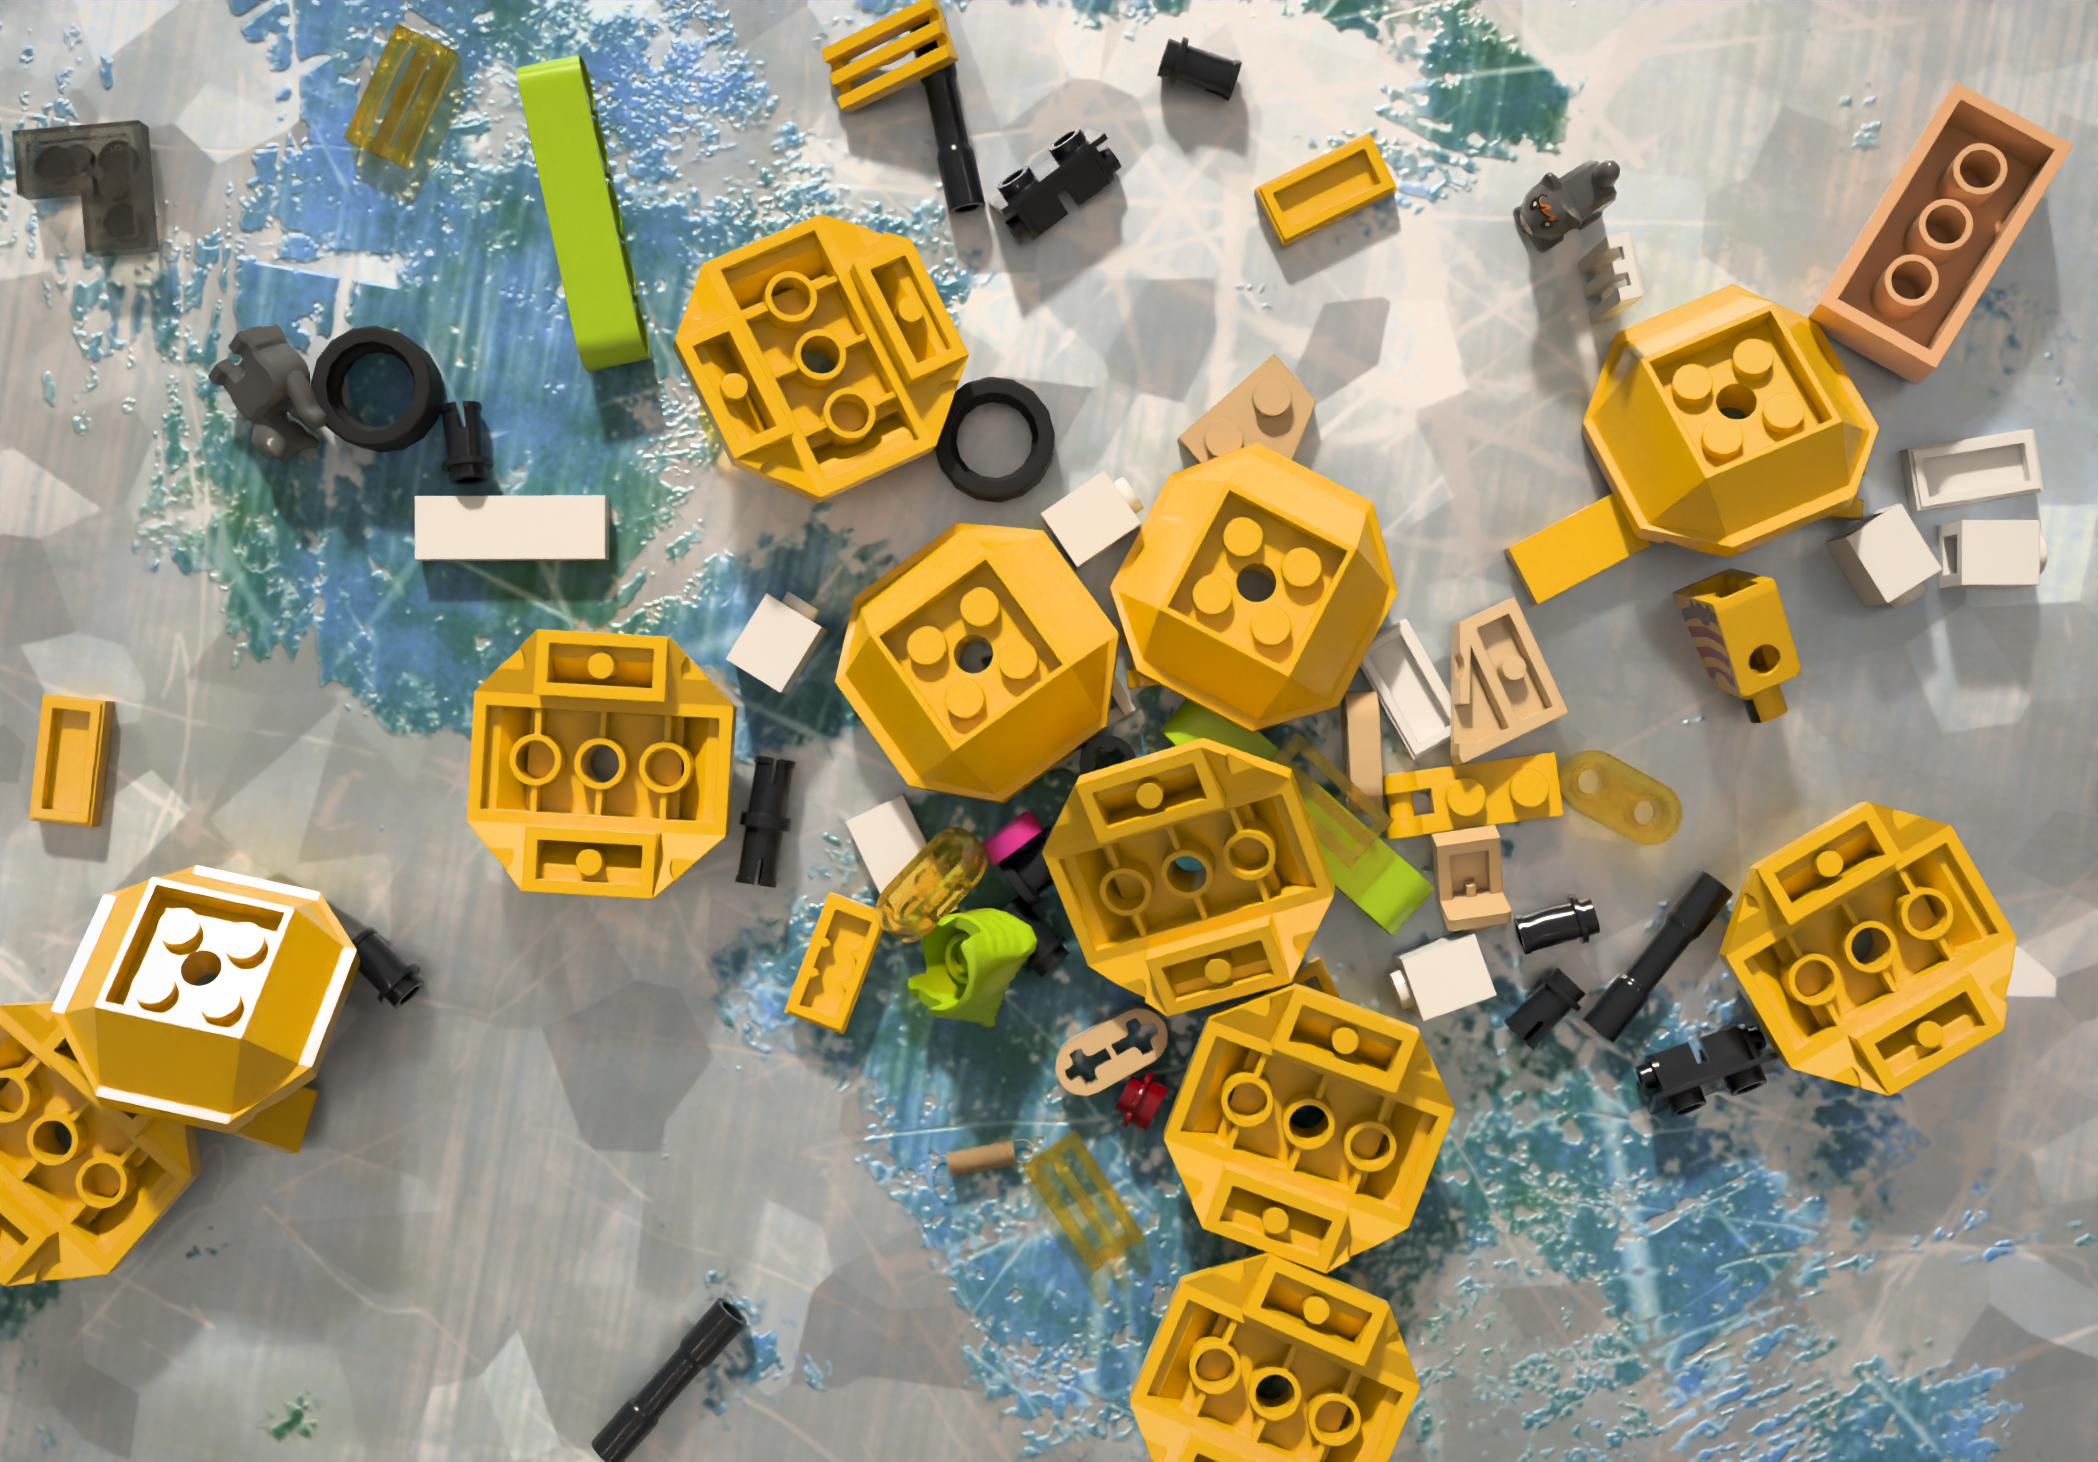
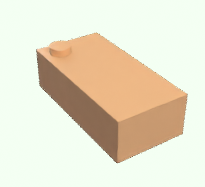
(1938, 233)

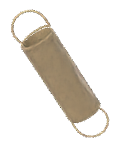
(981, 1158)

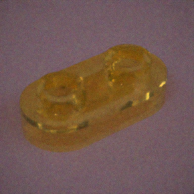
(1617, 795)
(931, 884)

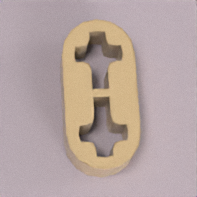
(1362, 745)
(1119, 1063)

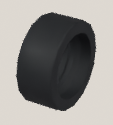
(339, 358)
(1043, 436)

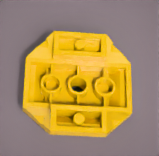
(834, 293)
(1717, 479)
(1243, 656)
(1020, 715)
(534, 776)
(1177, 931)
(1933, 964)
(215, 1048)
(1322, 1187)
(82, 1205)
(1262, 1320)

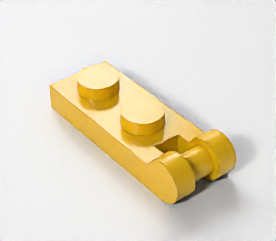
(1474, 794)

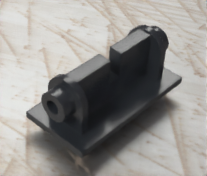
(1073, 166)
(1730, 1064)

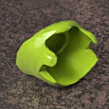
(971, 964)

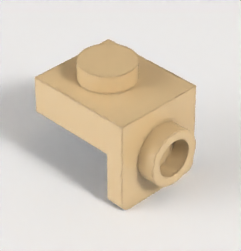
(1470, 879)

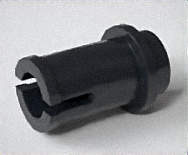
(1198, 69)
(466, 445)
(1557, 924)
(1049, 949)
(386, 969)
(1545, 1008)

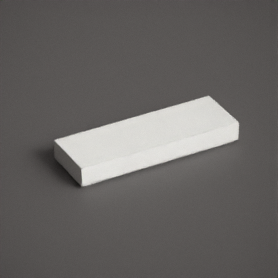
(512, 528)

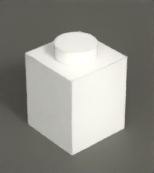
(1093, 518)
(1990, 554)
(1885, 558)
(778, 641)
(1441, 976)

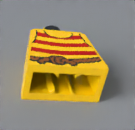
(1742, 638)

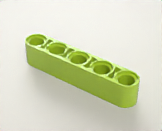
(583, 212)
(1378, 881)

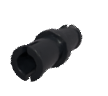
(765, 821)

